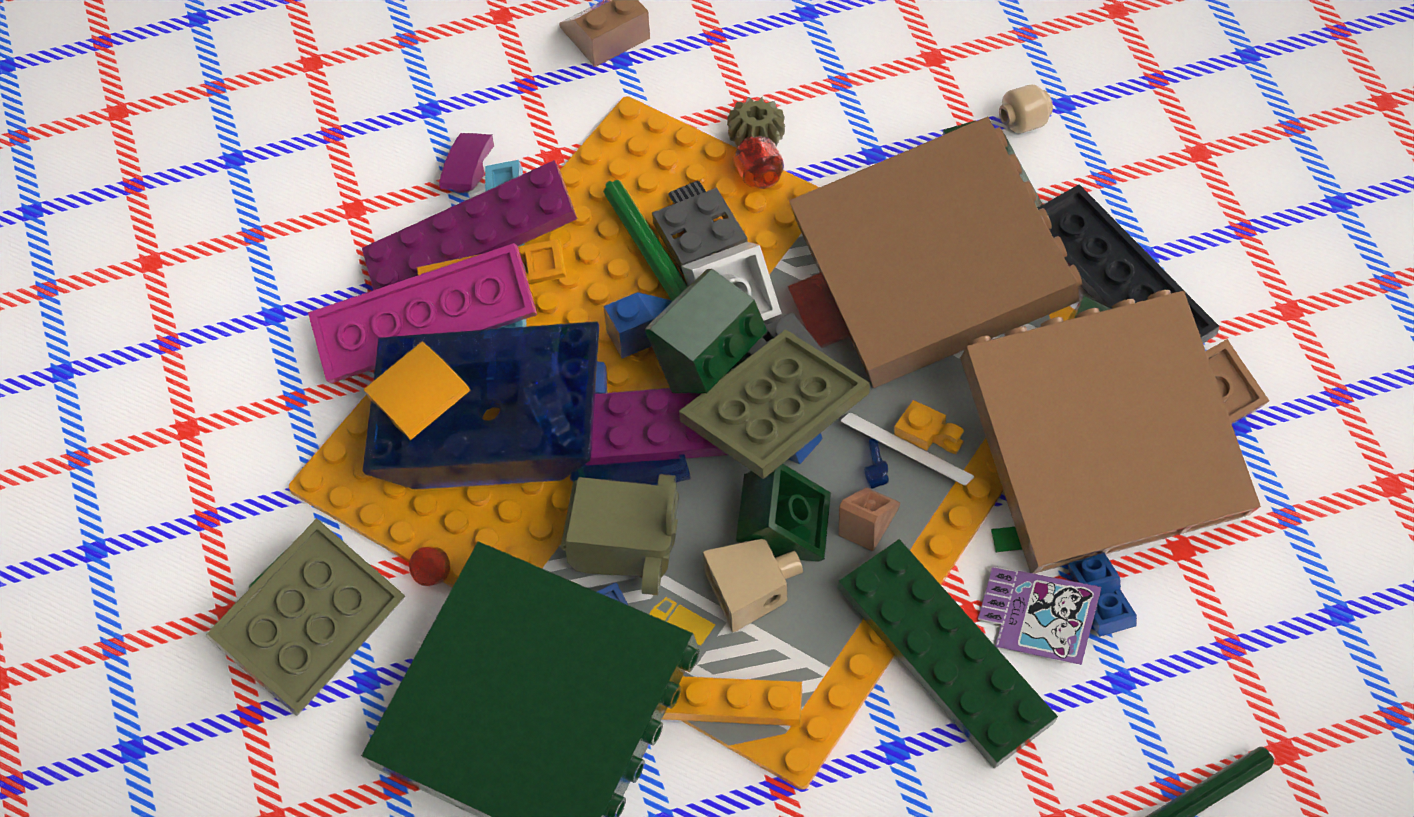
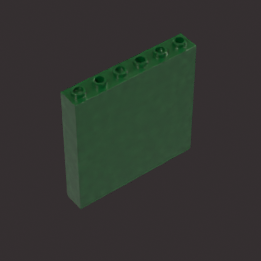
(531, 695)

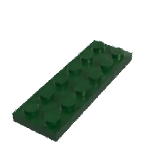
(947, 653)

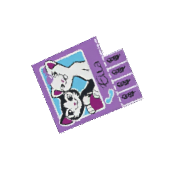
(1040, 613)

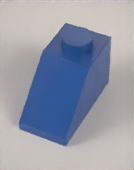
(628, 319)

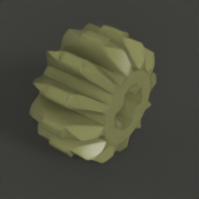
(755, 120)

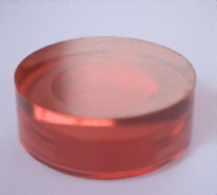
(429, 566)

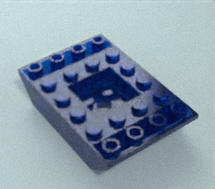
(496, 367)

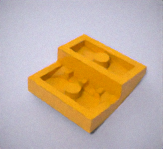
(416, 390)

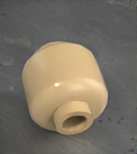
(1025, 108)

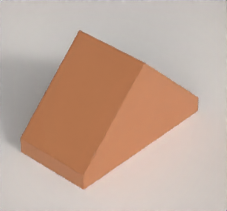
(866, 517)

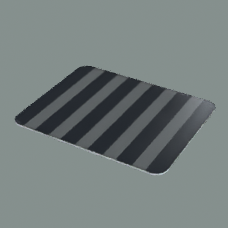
(686, 192)

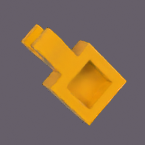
(927, 426)

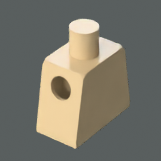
(749, 579)

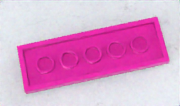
(459, 297)

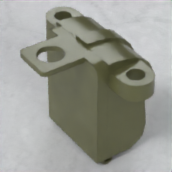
(622, 528)

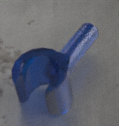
(877, 472)

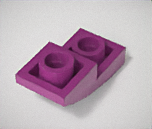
(465, 162)

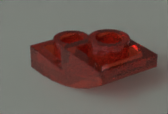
(818, 310)

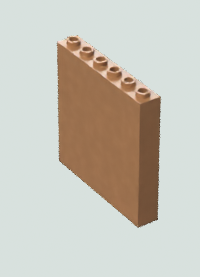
(935, 250)
(1108, 430)

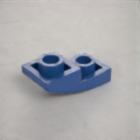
(1113, 609)

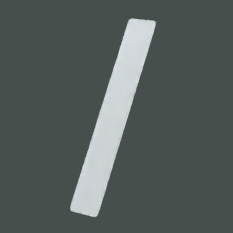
(907, 449)

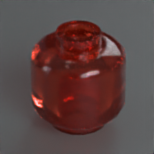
(758, 162)

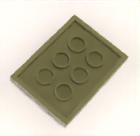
(774, 403)
(305, 617)

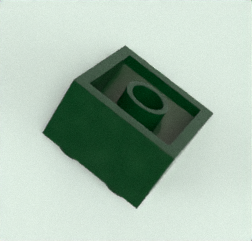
(785, 512)

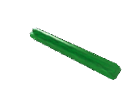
(645, 239)

